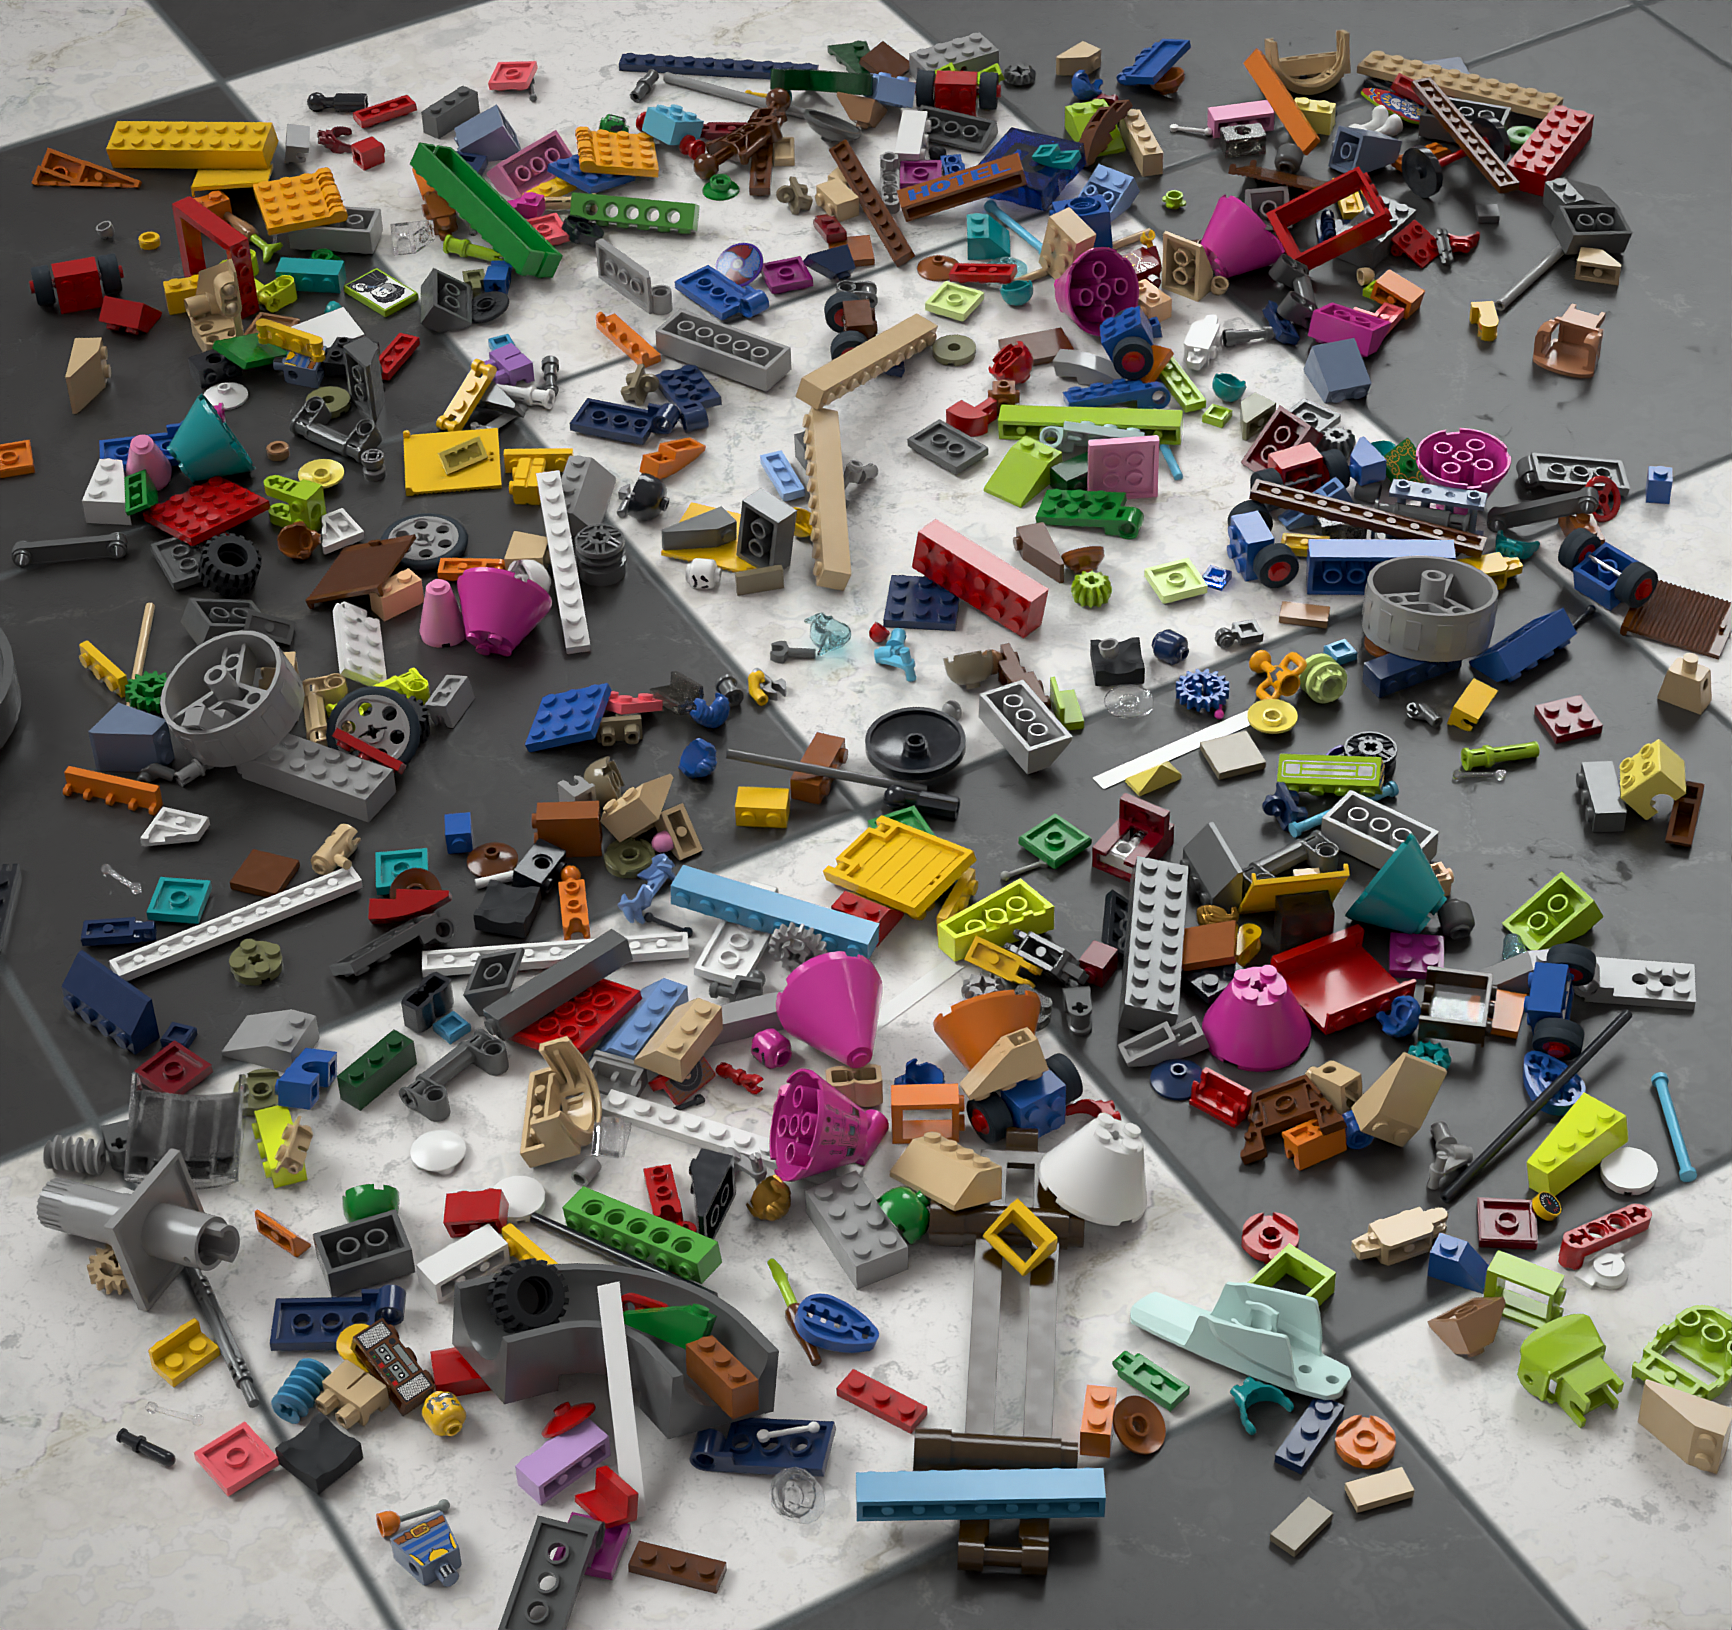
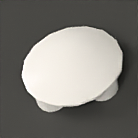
(438, 1151)

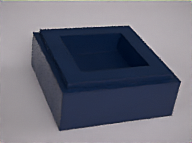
(179, 1032)

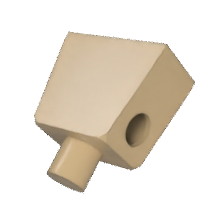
(527, 546)
(1687, 684)
(1338, 1084)

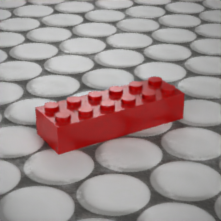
(1551, 148)
(980, 578)

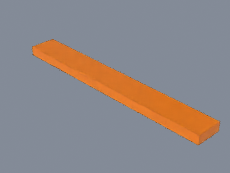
(1282, 101)

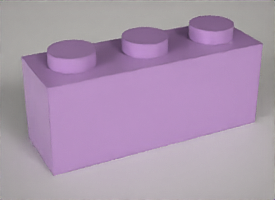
(562, 1461)

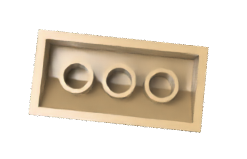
(948, 1172)

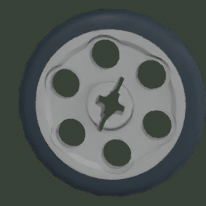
(428, 540)
(380, 698)

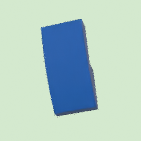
(951, 163)

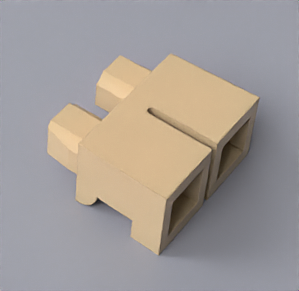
(353, 1394)

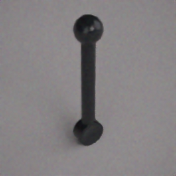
(1589, 610)
(649, 917)
(698, 1099)

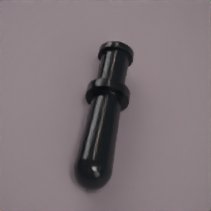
(140, 1444)

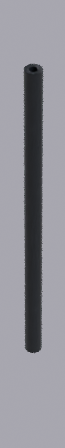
(603, 1248)

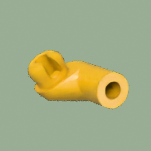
(755, 691)

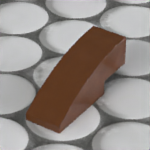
(1685, 815)

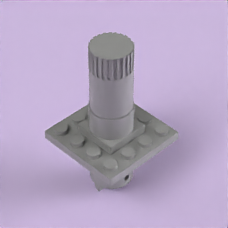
(150, 1230)

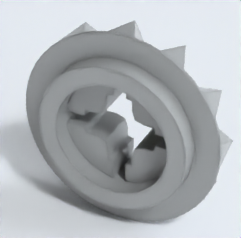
(971, 986)

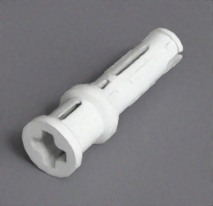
(530, 395)

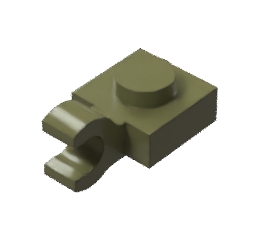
(475, 279)

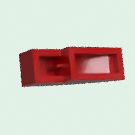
(406, 905)

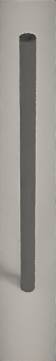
(820, 770)

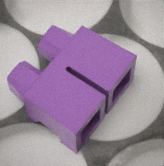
(510, 365)

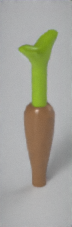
(253, 236)

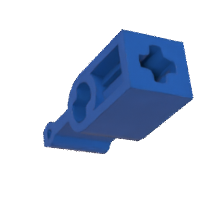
(498, 277)

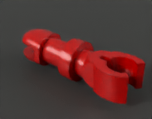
(740, 1077)

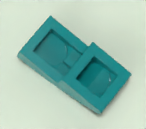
(1052, 156)

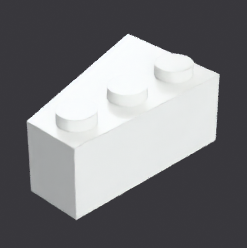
(106, 494)

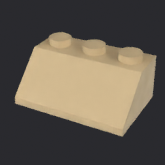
(682, 1039)

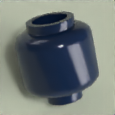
(1170, 646)

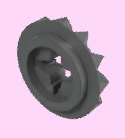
(1013, 76)

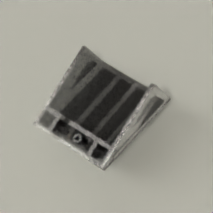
(202, 1127)

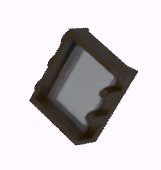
(1457, 1005)

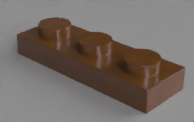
(677, 1567)

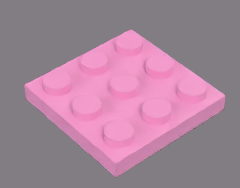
(1124, 466)

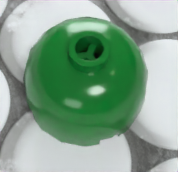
(366, 1201)
(906, 1211)

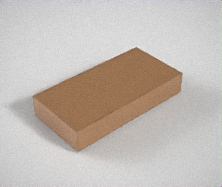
(1304, 614)

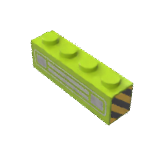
(1332, 774)

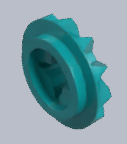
(1440, 1054)

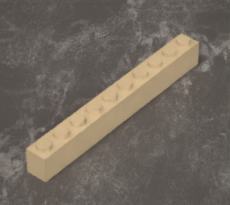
(866, 361)
(827, 498)

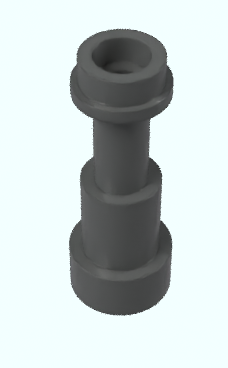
(1233, 337)
(550, 367)

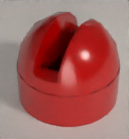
(878, 633)

